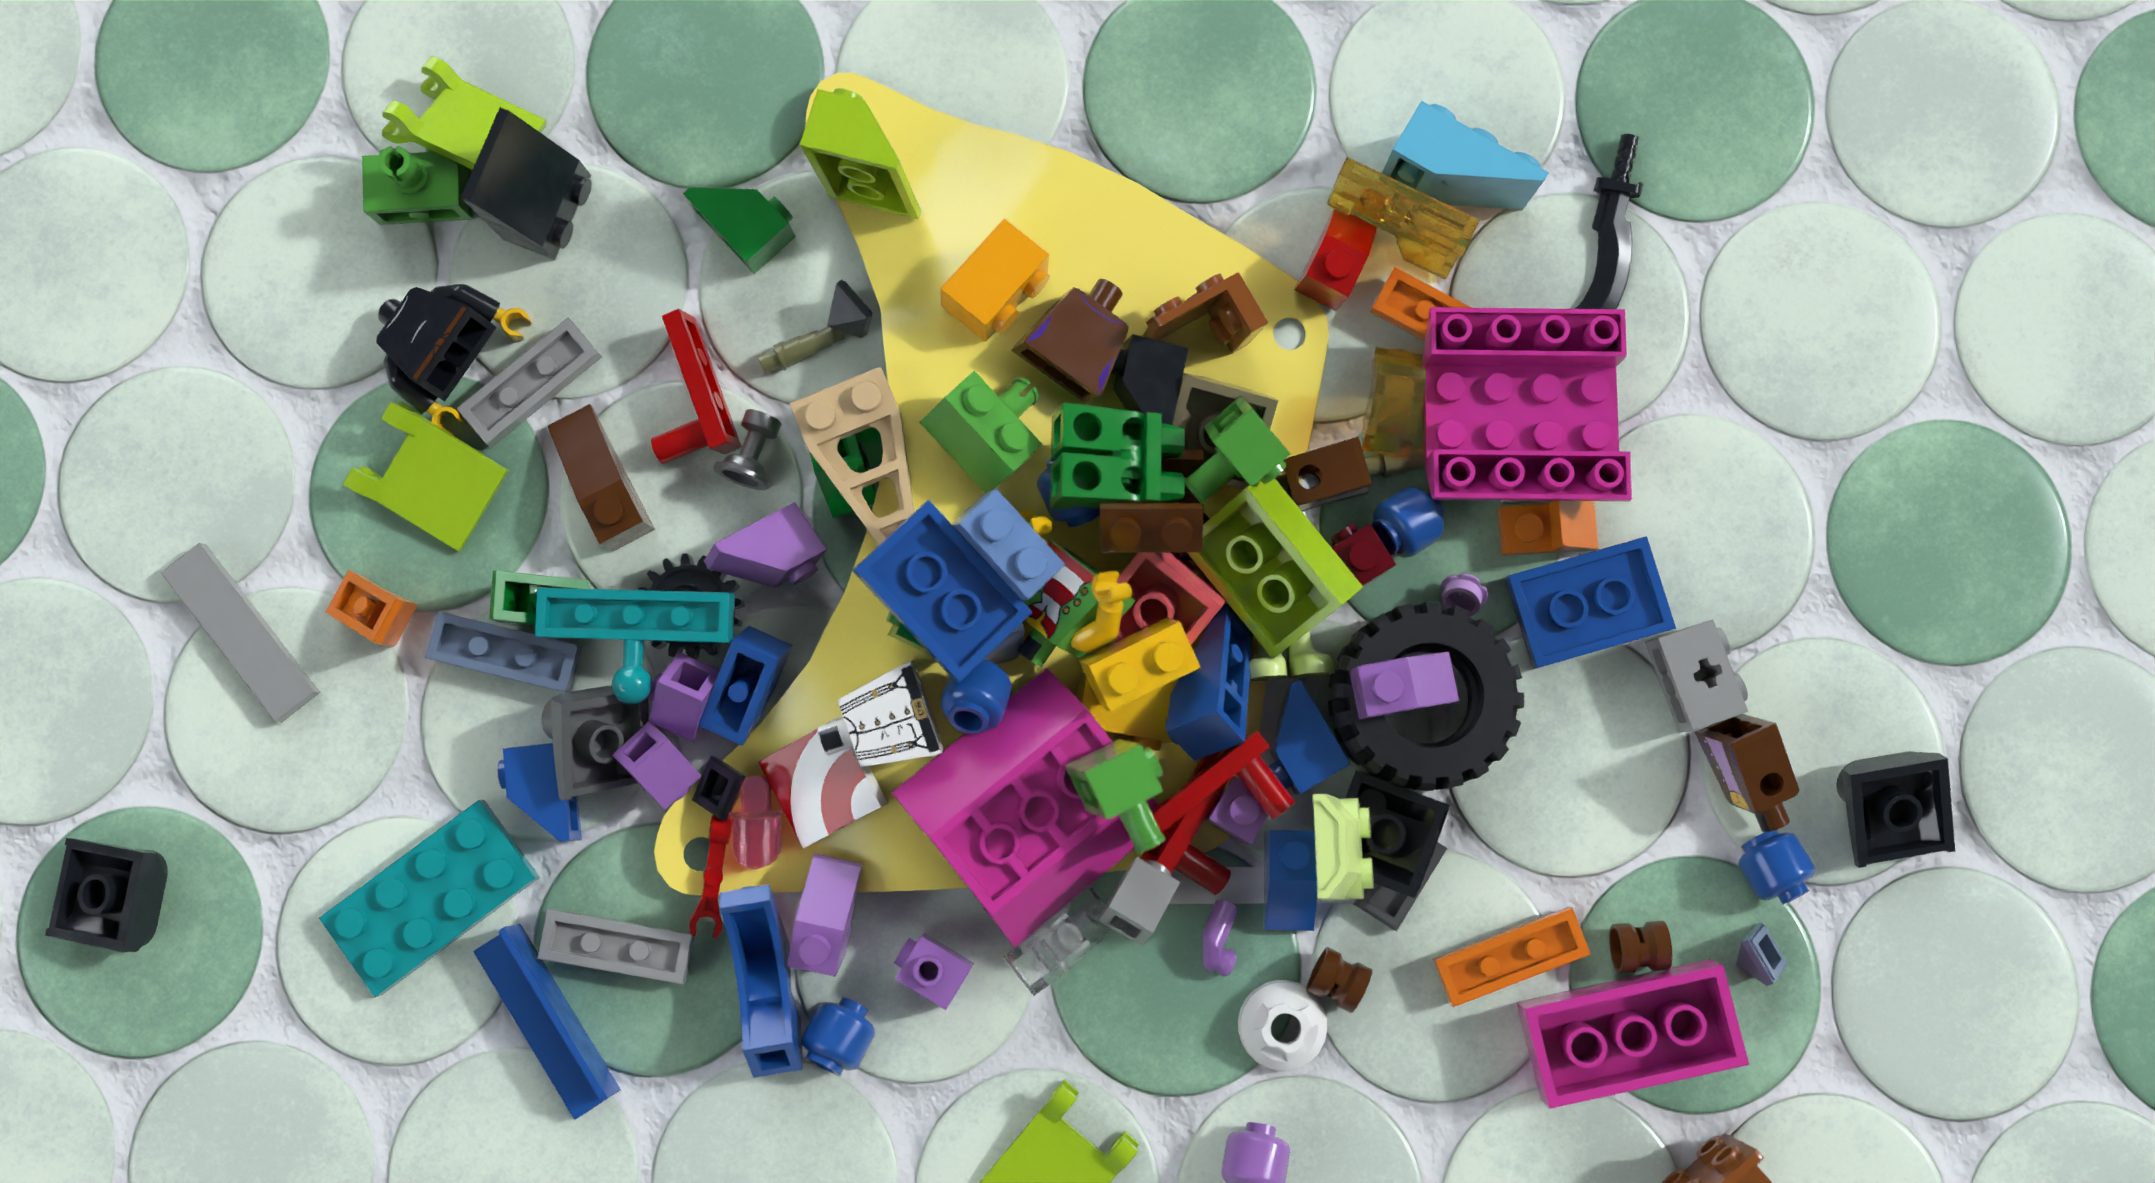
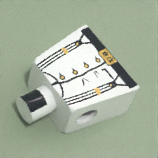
(885, 720)

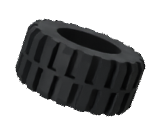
(1489, 687)

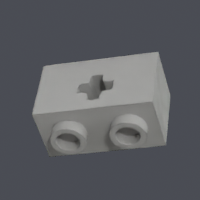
(1702, 702)

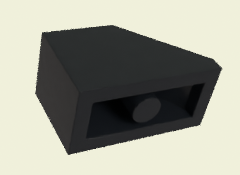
(1149, 376)

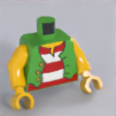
(1075, 607)

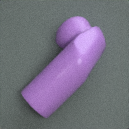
(1214, 938)

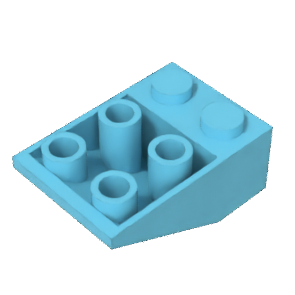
(1461, 163)

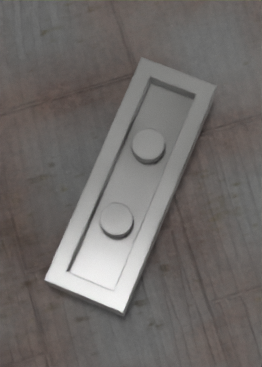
(529, 382)
(616, 946)

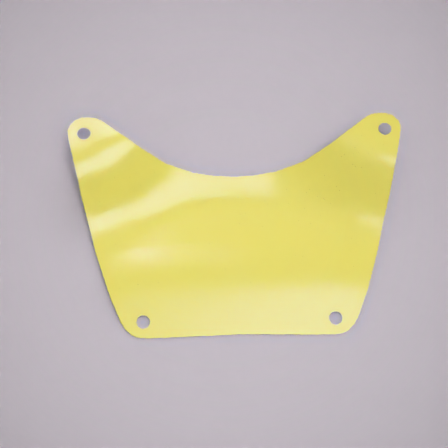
(1092, 230)

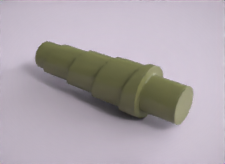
(796, 349)
(1391, 465)

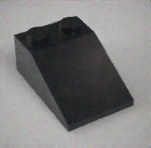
(526, 186)

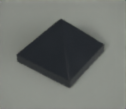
(848, 311)
(719, 788)

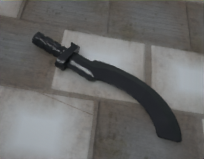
(1613, 230)

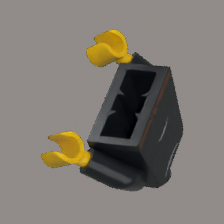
(435, 340)

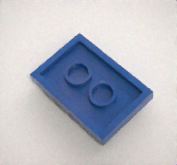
(942, 591)
(1590, 602)

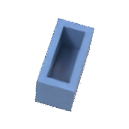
(1008, 544)

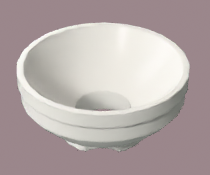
(1261, 1009)

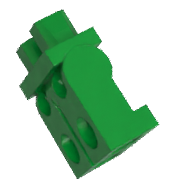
(1112, 457)

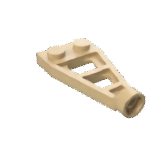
(844, 411)

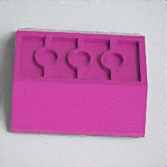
(1524, 404)
(1011, 813)

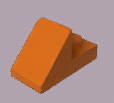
(1547, 528)
(371, 609)

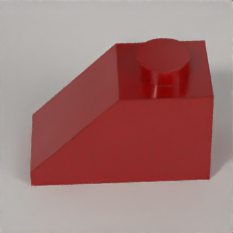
(1337, 260)

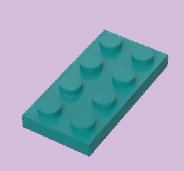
(429, 898)

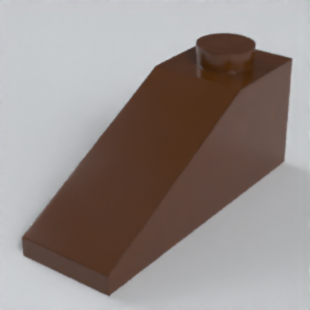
(599, 480)

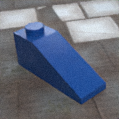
(1212, 702)

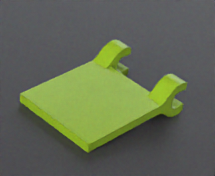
(457, 118)
(432, 479)
(1057, 1152)

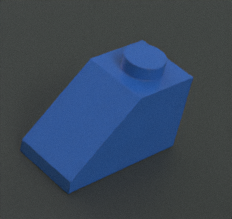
(744, 684)
(1303, 743)
(532, 786)
(1290, 880)

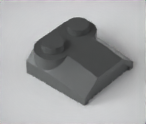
(585, 733)

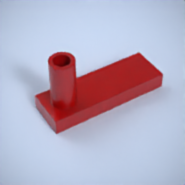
(714, 422)
(1239, 760)
(1177, 851)

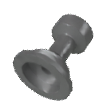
(744, 467)

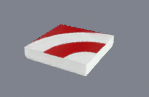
(820, 789)

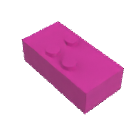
(1632, 1033)

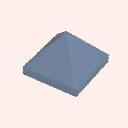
(1761, 955)

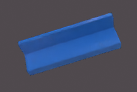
(546, 1020)

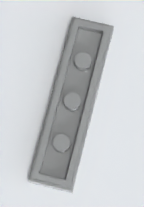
(240, 632)

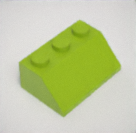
(855, 155)
(1273, 566)

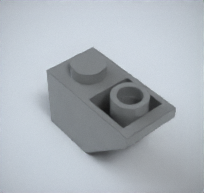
(1139, 900)

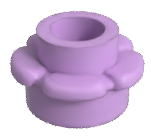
(1463, 591)

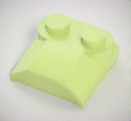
(1338, 841)

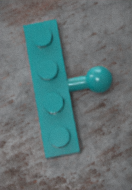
(634, 618)

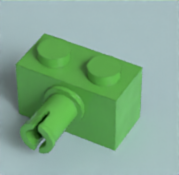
(413, 187)
(984, 429)
(1243, 449)
(1119, 782)

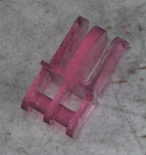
(757, 826)

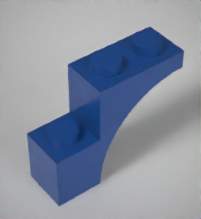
(763, 981)

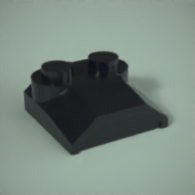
(1897, 806)
(1402, 831)
(108, 895)

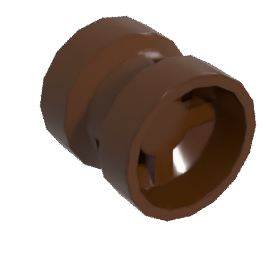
(1640, 946)
(1339, 980)

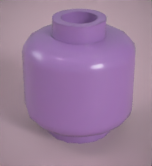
(1255, 1156)

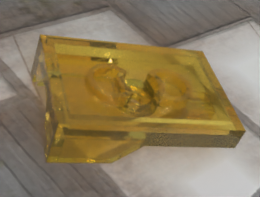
(1424, 227)

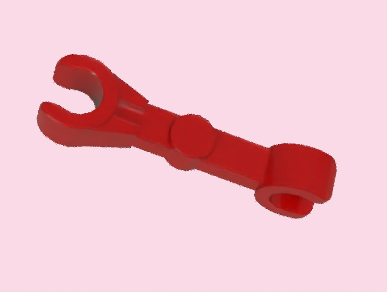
(708, 903)

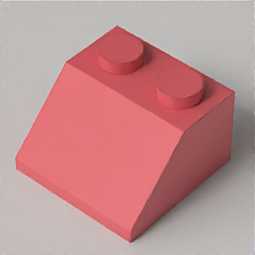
(1167, 588)

